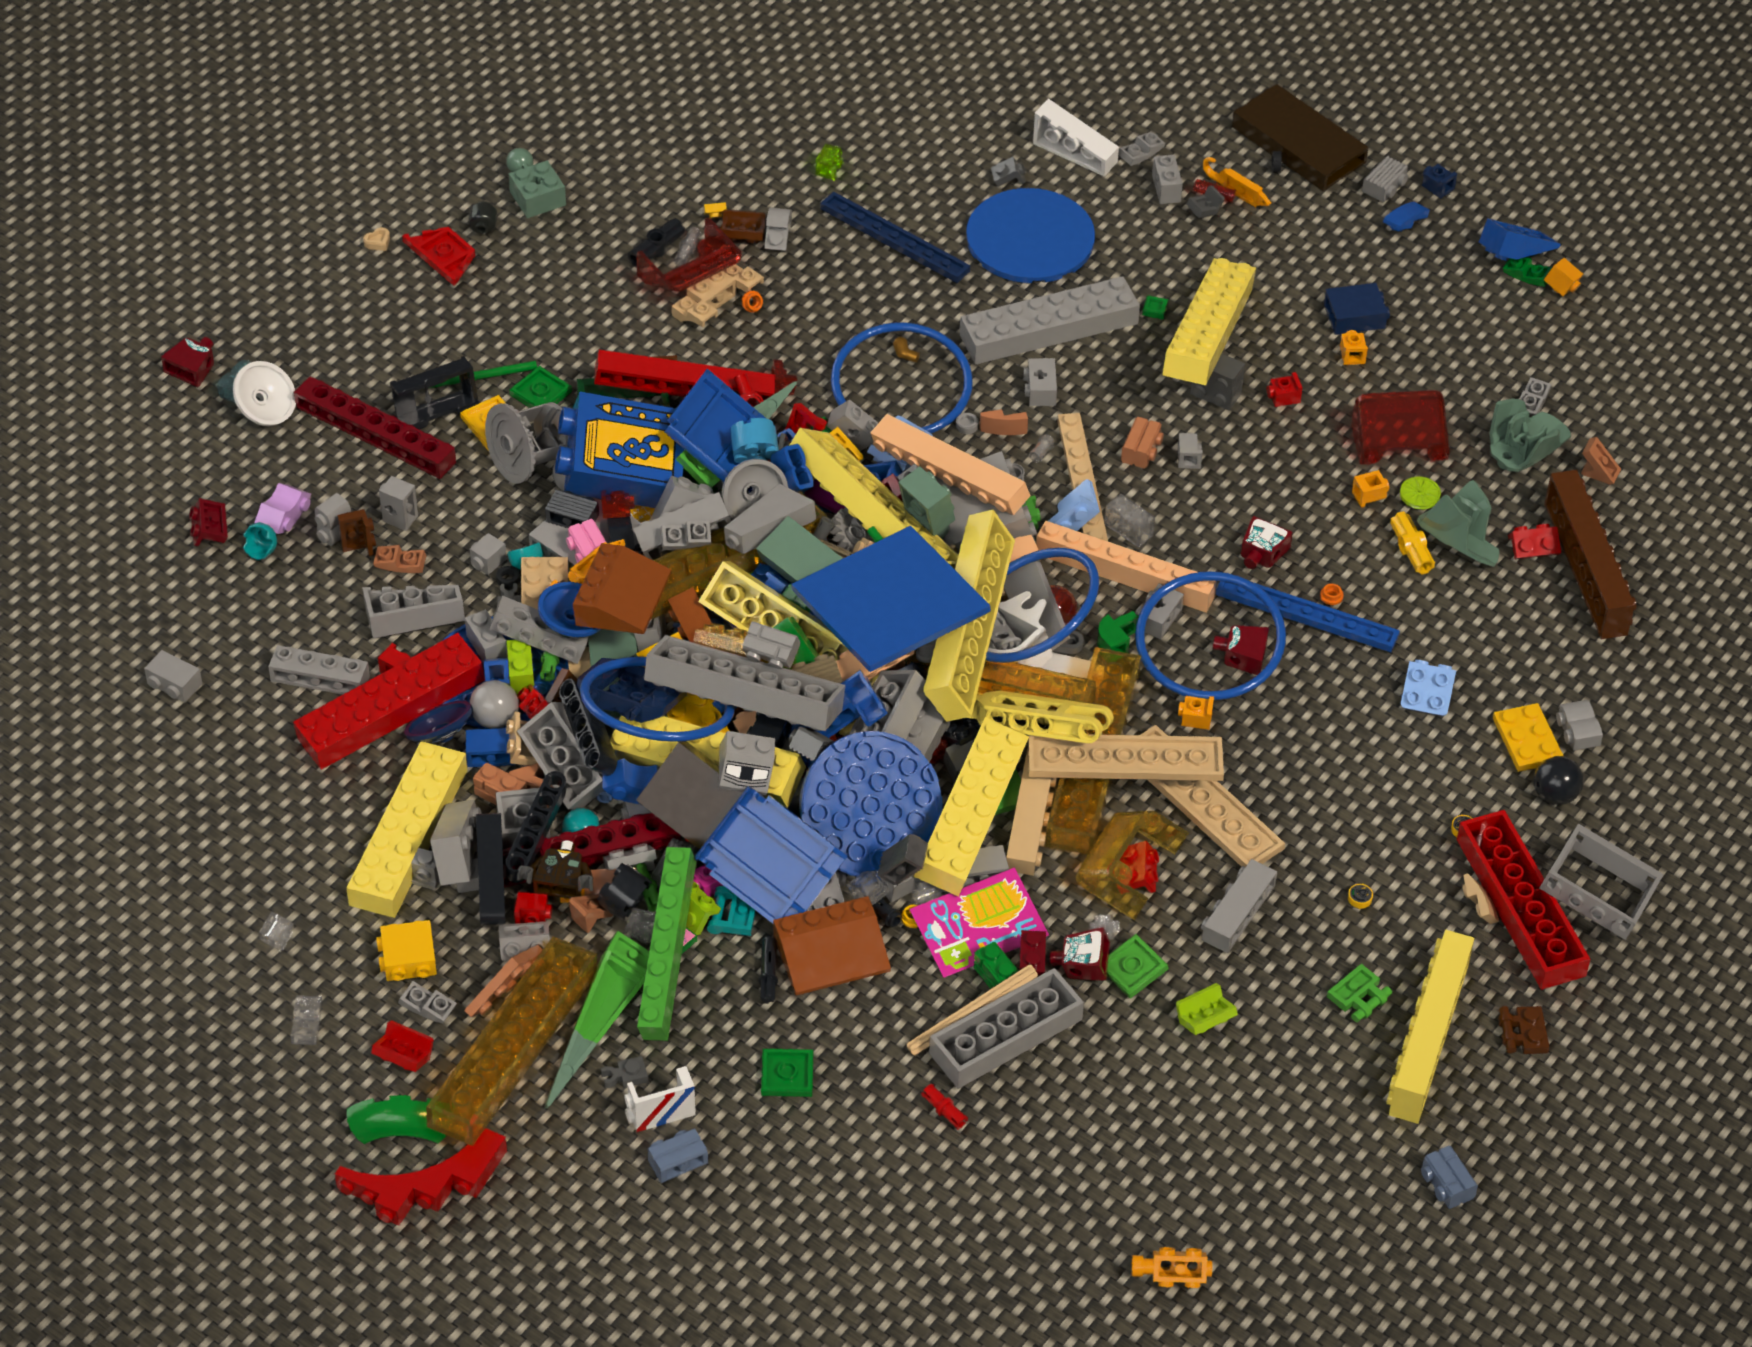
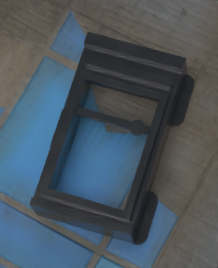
(419, 415)

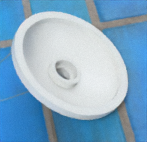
(271, 387)

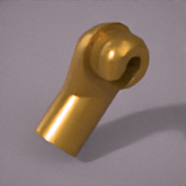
(903, 351)

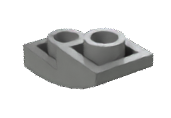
(1143, 148)
(1535, 395)
(685, 536)
(427, 1004)

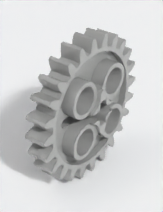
(848, 530)

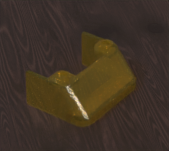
(1109, 877)

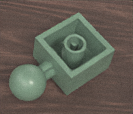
(534, 186)
(927, 501)

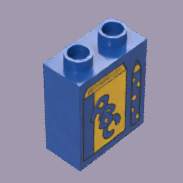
(617, 448)

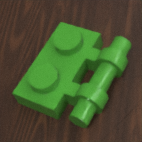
(1354, 987)

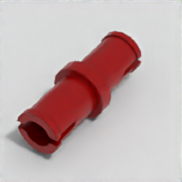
(944, 1106)

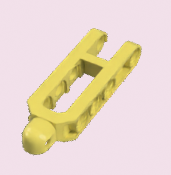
(1065, 723)

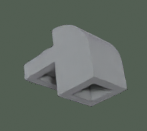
(778, 227)

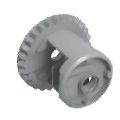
(512, 444)

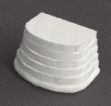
(1025, 626)

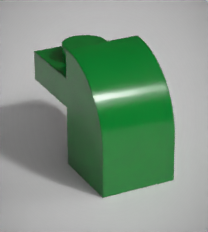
(1115, 633)

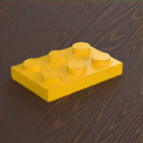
(1526, 736)

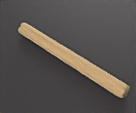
(1020, 978)

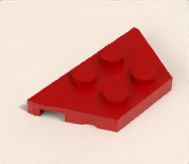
(443, 252)

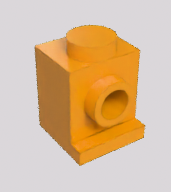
(1353, 342)
(1369, 487)
(1196, 712)

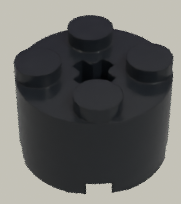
(624, 891)

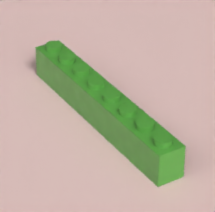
(666, 944)

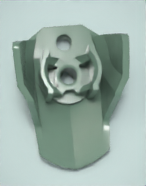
(1523, 437)
(1463, 523)

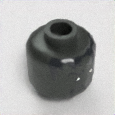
(482, 217)

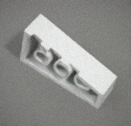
(1072, 139)

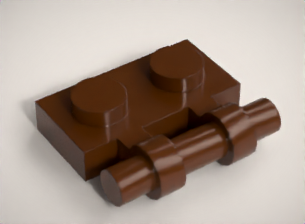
(1531, 1029)

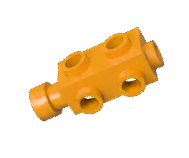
(1178, 1268)

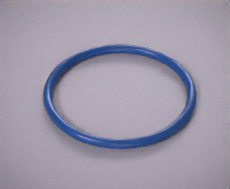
(908, 327)
(1210, 576)
(1075, 621)
(634, 730)

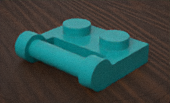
(740, 916)

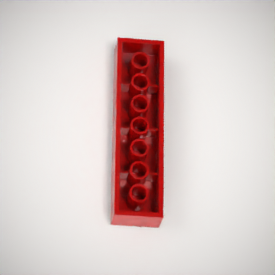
(389, 701)
(1527, 912)

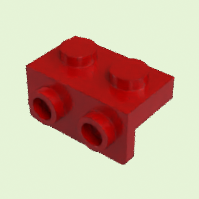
(1535, 542)
(1143, 864)
(404, 1047)

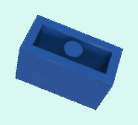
(487, 747)

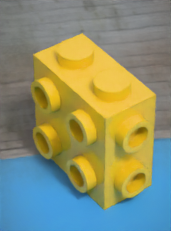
(407, 950)

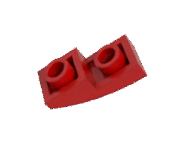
(531, 701)

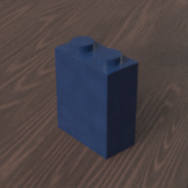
(1356, 308)

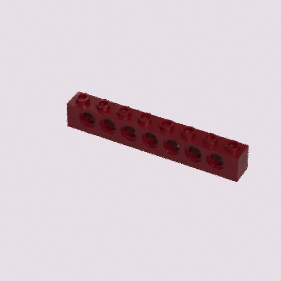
(375, 427)
(613, 831)

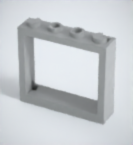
(1613, 860)

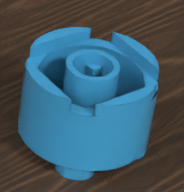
(754, 440)

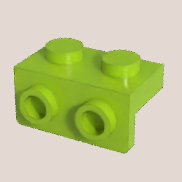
(700, 910)
(1205, 1009)

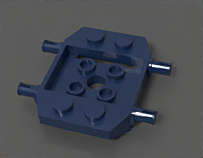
(631, 694)

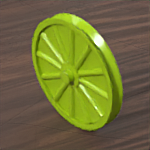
(1420, 492)

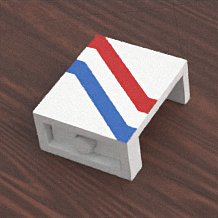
(661, 1106)

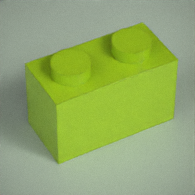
(520, 664)

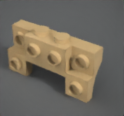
(710, 294)

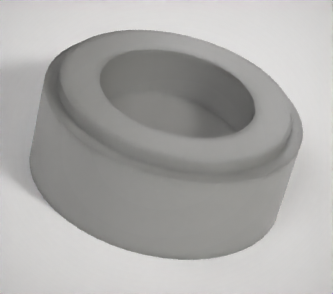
(967, 423)

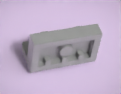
(521, 937)

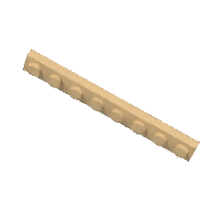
(1080, 466)

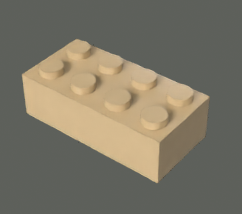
(538, 574)

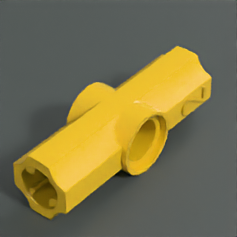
(1412, 543)

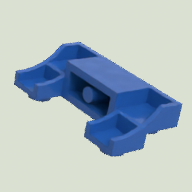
(858, 701)

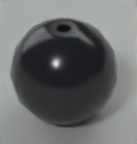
(1558, 780)

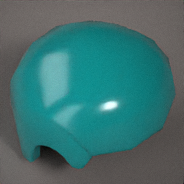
(260, 541)
(530, 551)
(579, 819)

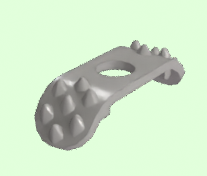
(1002, 627)

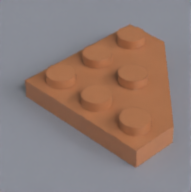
(503, 981)

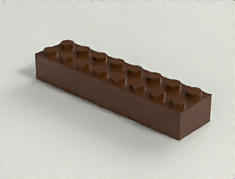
(1590, 554)

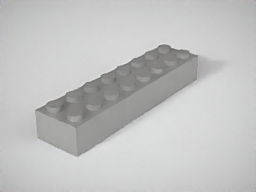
(1049, 320)
(744, 683)

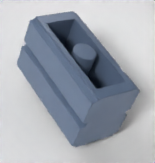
(677, 1155)
(1449, 1177)

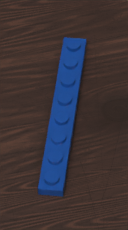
(1316, 616)

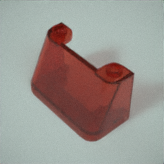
(1400, 423)

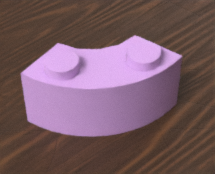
(283, 508)

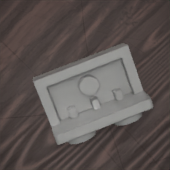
(639, 854)

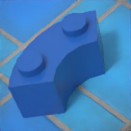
(628, 780)

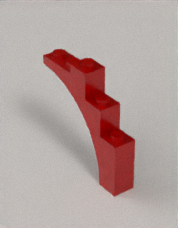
(430, 1187)

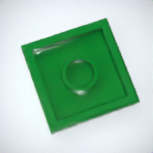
(540, 388)
(787, 1072)

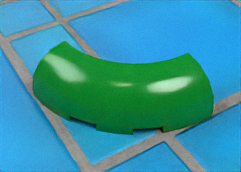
(389, 1118)

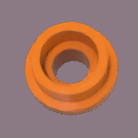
(757, 301)
(1331, 594)

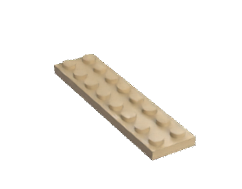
(1128, 758)
(1220, 816)

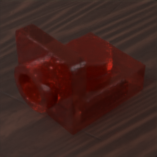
(781, 377)

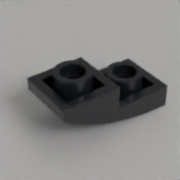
(620, 529)

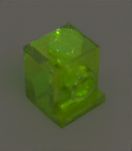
(829, 161)

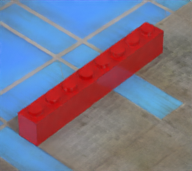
(668, 375)

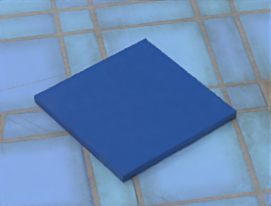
(890, 598)

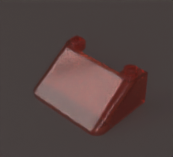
(715, 254)

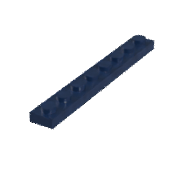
(895, 237)

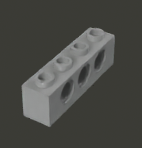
(526, 626)

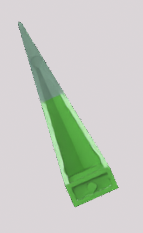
(705, 476)
(612, 988)

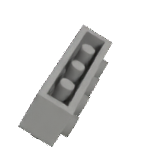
(317, 670)
(1238, 906)

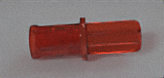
(1201, 187)

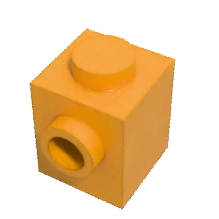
(1564, 277)

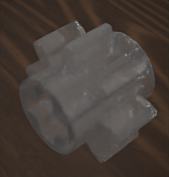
(925, 892)
(1107, 922)

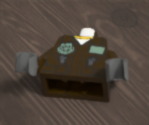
(558, 872)

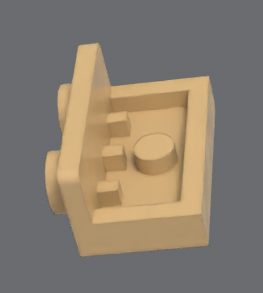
(515, 746)

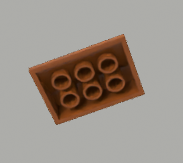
(620, 590)
(831, 945)

